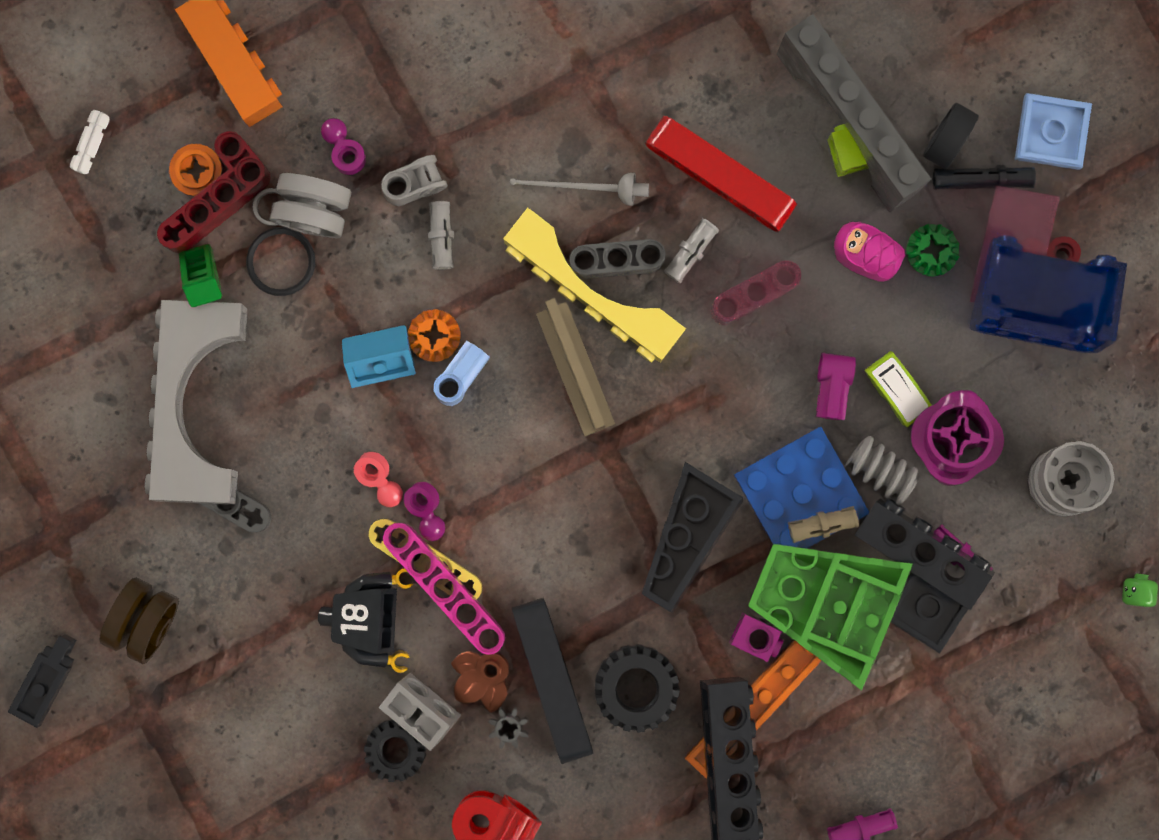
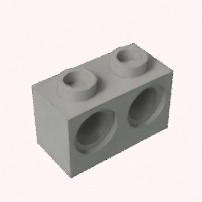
(419, 711)

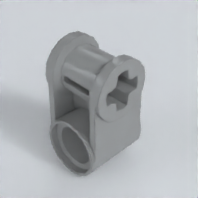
(415, 180)

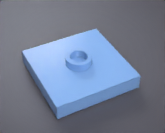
(1053, 131)

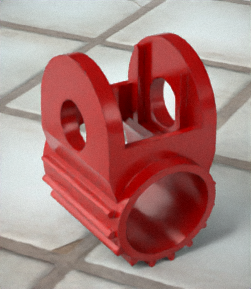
(505, 814)

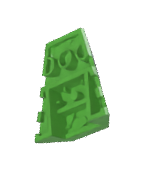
(831, 604)

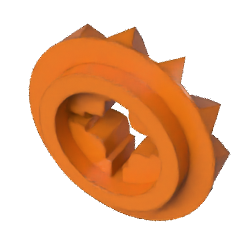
(184, 160)
(444, 347)

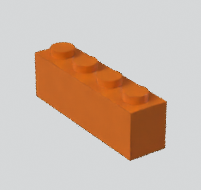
(230, 59)

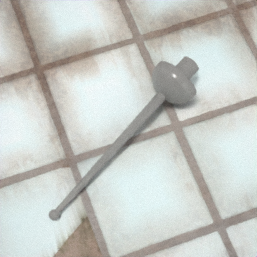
(626, 188)

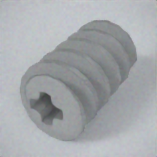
(883, 469)

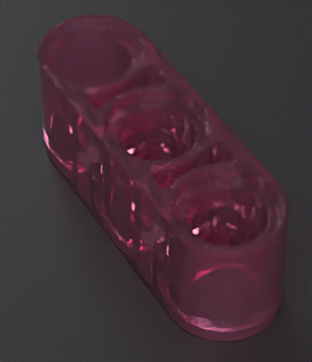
(767, 281)

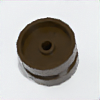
(139, 620)

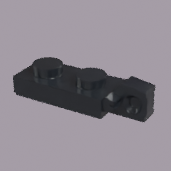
(43, 682)

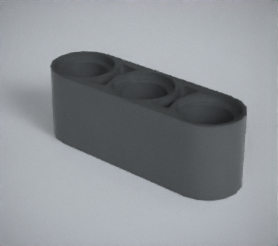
(632, 251)

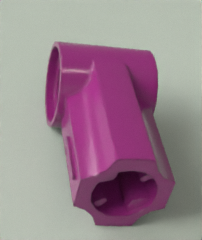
(835, 377)

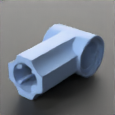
(462, 371)

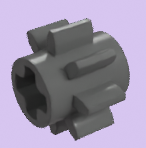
(504, 736)

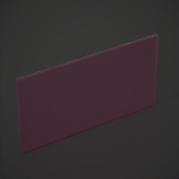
(1021, 215)

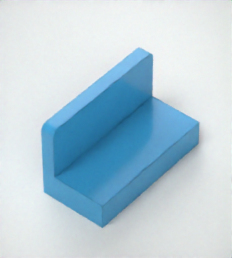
(378, 356)

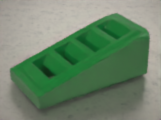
(199, 279)

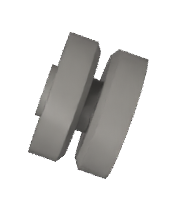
(310, 205)

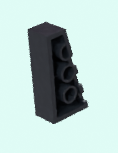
(692, 529)

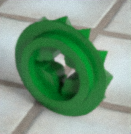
(926, 263)

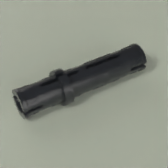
(984, 178)

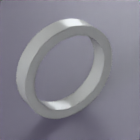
(255, 205)

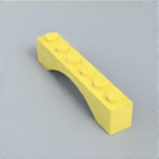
(648, 328)

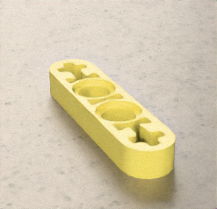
(424, 562)

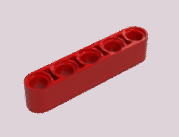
(721, 174)

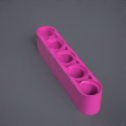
(428, 581)

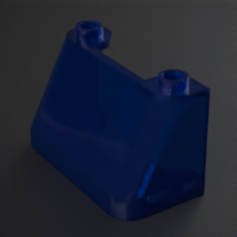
(1049, 298)

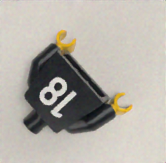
(366, 618)

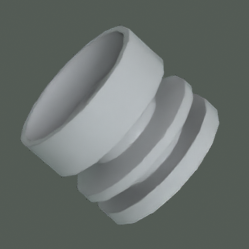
(1089, 475)

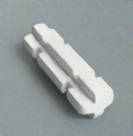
(89, 142)

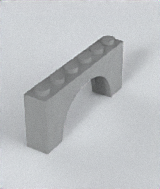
(184, 340)

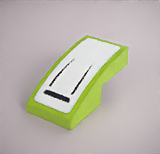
(898, 388)

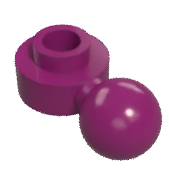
(335, 132)
(431, 525)

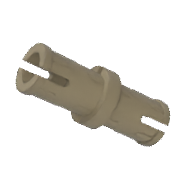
(823, 524)

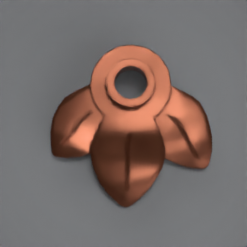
(477, 682)

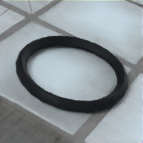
(280, 292)

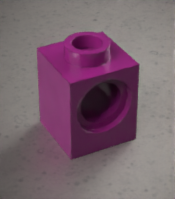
(742, 632)

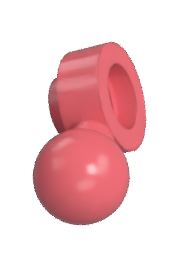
(388, 492)

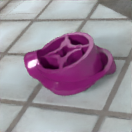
(966, 406)

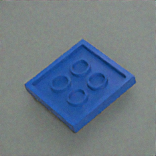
(796, 485)

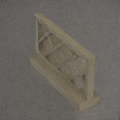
(575, 367)

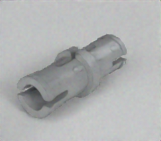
(441, 235)
(691, 250)

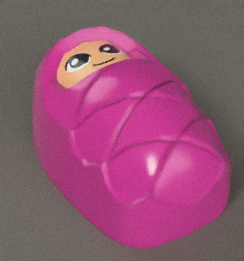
(868, 251)

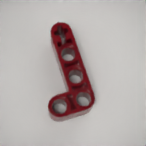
(210, 196)

